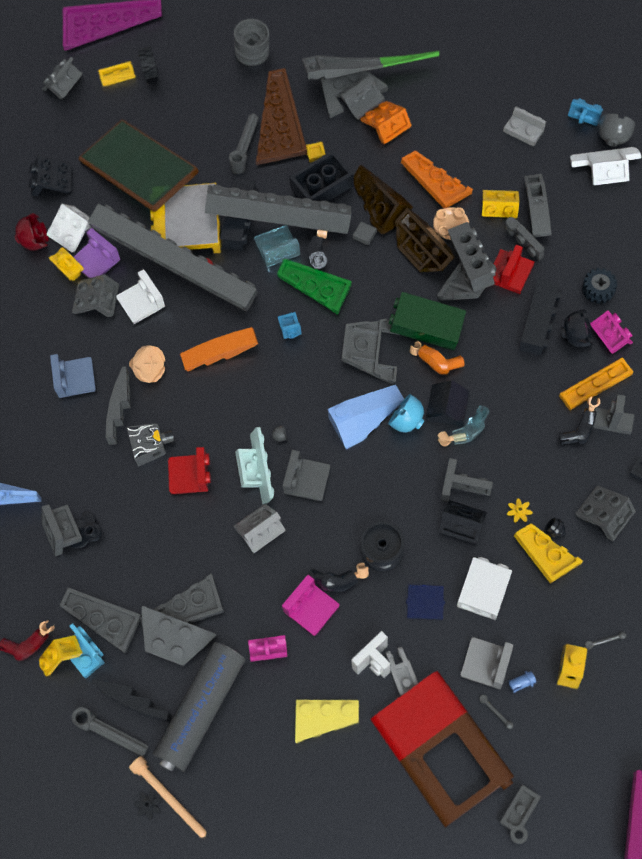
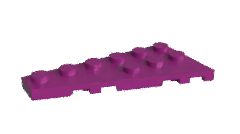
(96, 21)

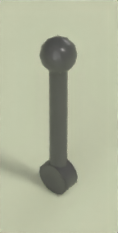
(589, 645)
(484, 700)

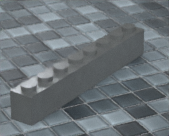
(278, 209)

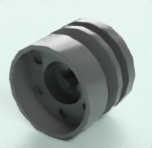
(251, 42)

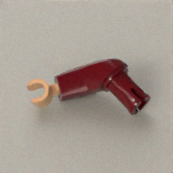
(26, 648)

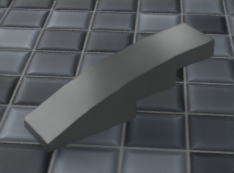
(119, 400)

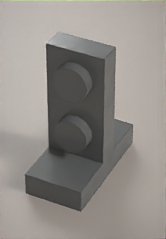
(614, 418)
(463, 482)

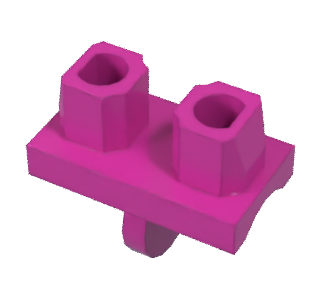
(267, 648)

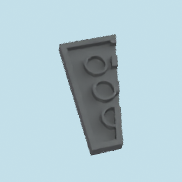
(106, 619)

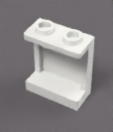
(484, 588)

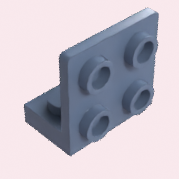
(72, 376)

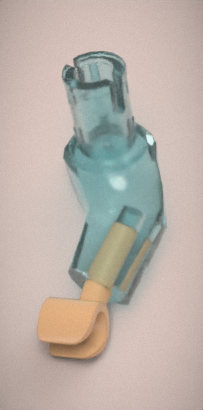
(468, 433)

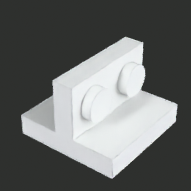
(371, 655)

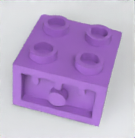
(97, 255)

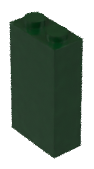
(427, 320)

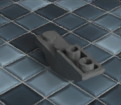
(537, 205)

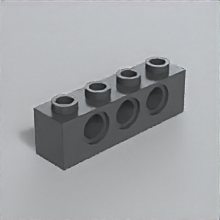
(471, 256)

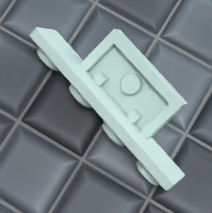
(254, 468)

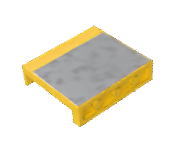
(185, 219)

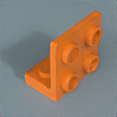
(388, 120)

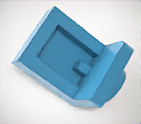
(289, 325)

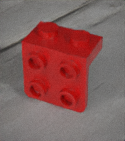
(189, 473)

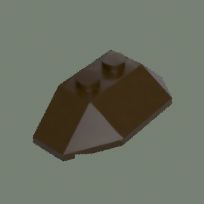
(421, 243)

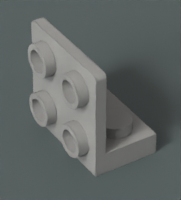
(486, 662)

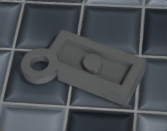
(519, 812)

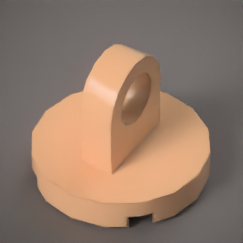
(148, 364)

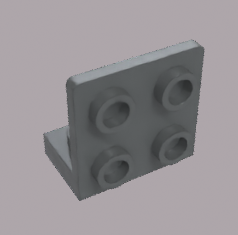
(96, 294)
(305, 477)
(607, 510)

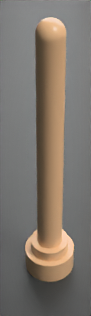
(139, 767)

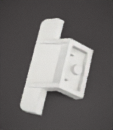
(607, 165)

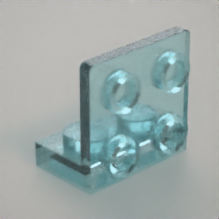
(277, 245)

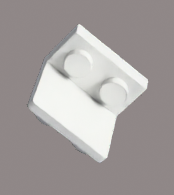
(69, 227)
(141, 299)

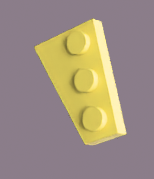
(323, 716)

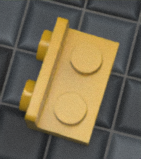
(500, 203)

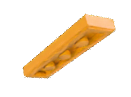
(596, 383)

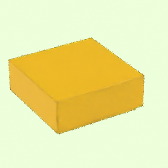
(315, 151)

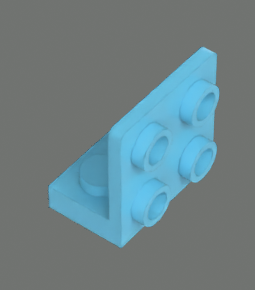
(91, 656)

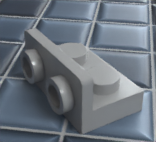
(525, 126)

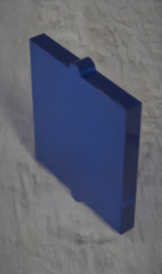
(425, 602)

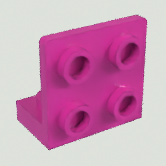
(310, 606)

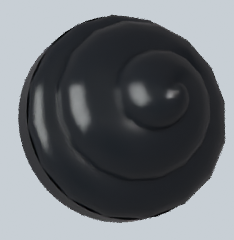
(555, 528)

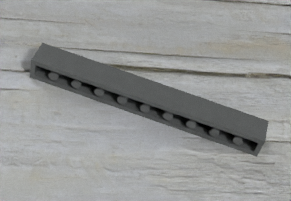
(173, 257)

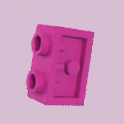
(611, 332)

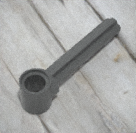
(238, 157)
(108, 732)

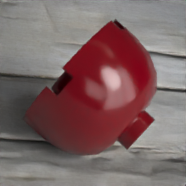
(31, 233)

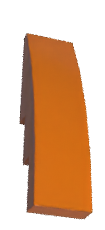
(218, 348)

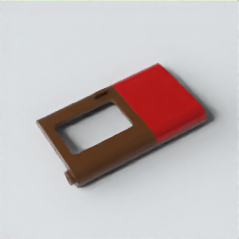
(421, 722)

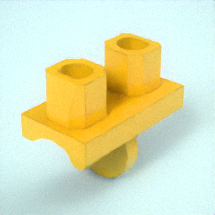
(67, 264)

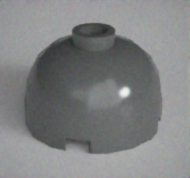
(616, 130)

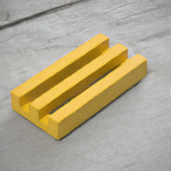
(117, 73)

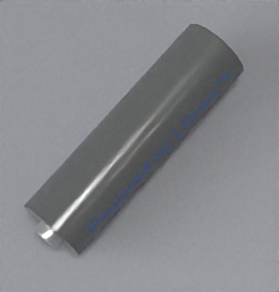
(198, 707)

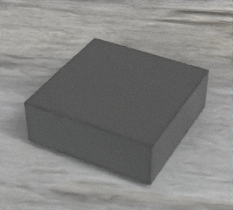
(364, 233)

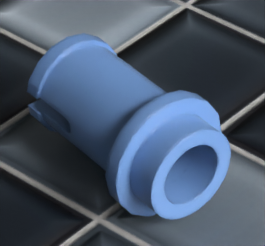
(522, 681)

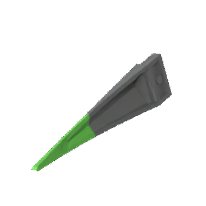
(334, 67)

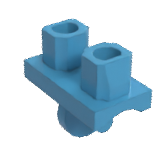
(585, 112)

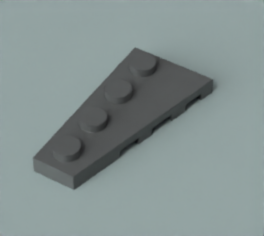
(195, 603)

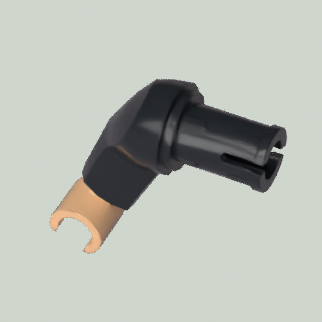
(314, 250)
(585, 427)
(339, 583)

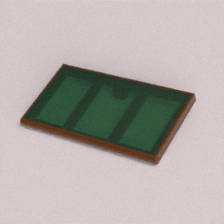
(138, 165)

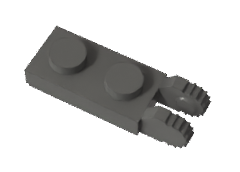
(524, 237)

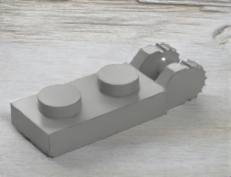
(402, 673)

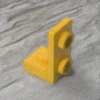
(58, 651)

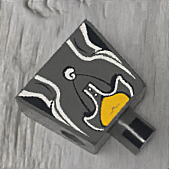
(148, 442)

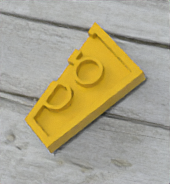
(546, 554)

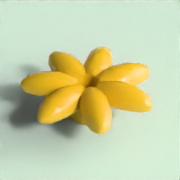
(516, 510)

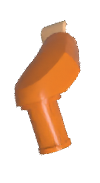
(436, 359)

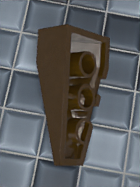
(379, 200)

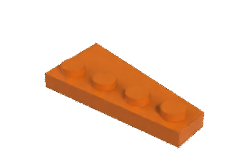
(435, 180)

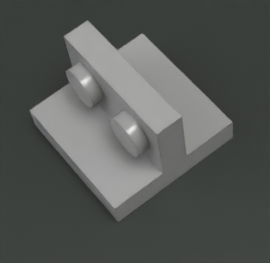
(260, 527)

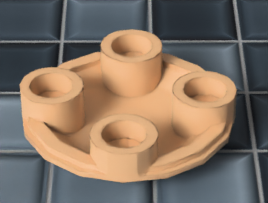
(447, 219)

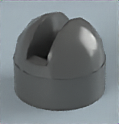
(279, 434)

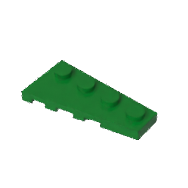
(316, 284)

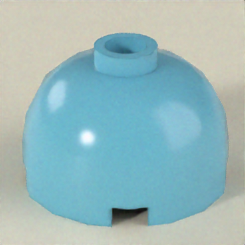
(408, 415)

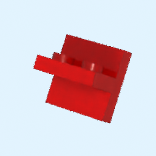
(512, 269)

